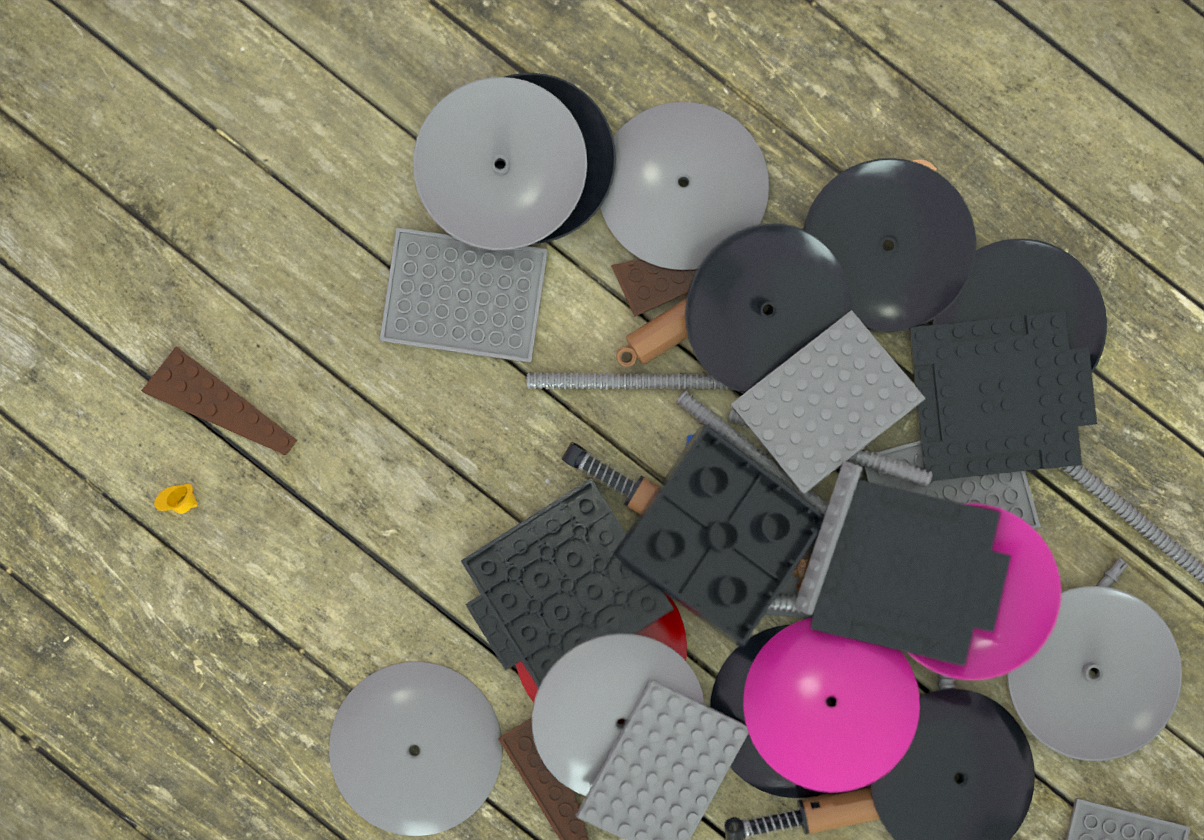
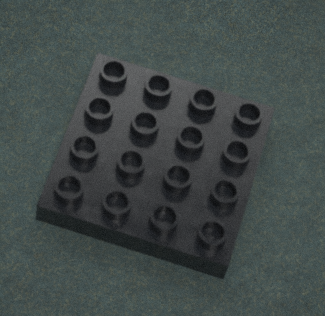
(720, 536)

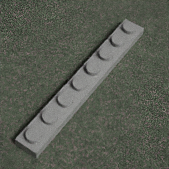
(827, 537)

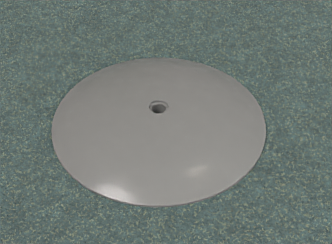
(491, 124)
(676, 223)
(1133, 682)
(590, 692)
(423, 708)

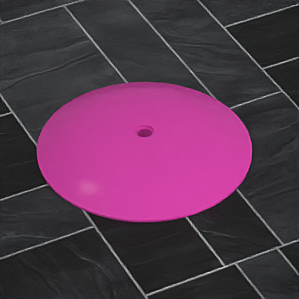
(1026, 607)
(823, 744)

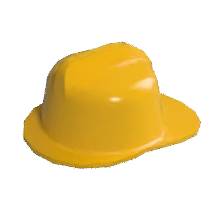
(176, 498)

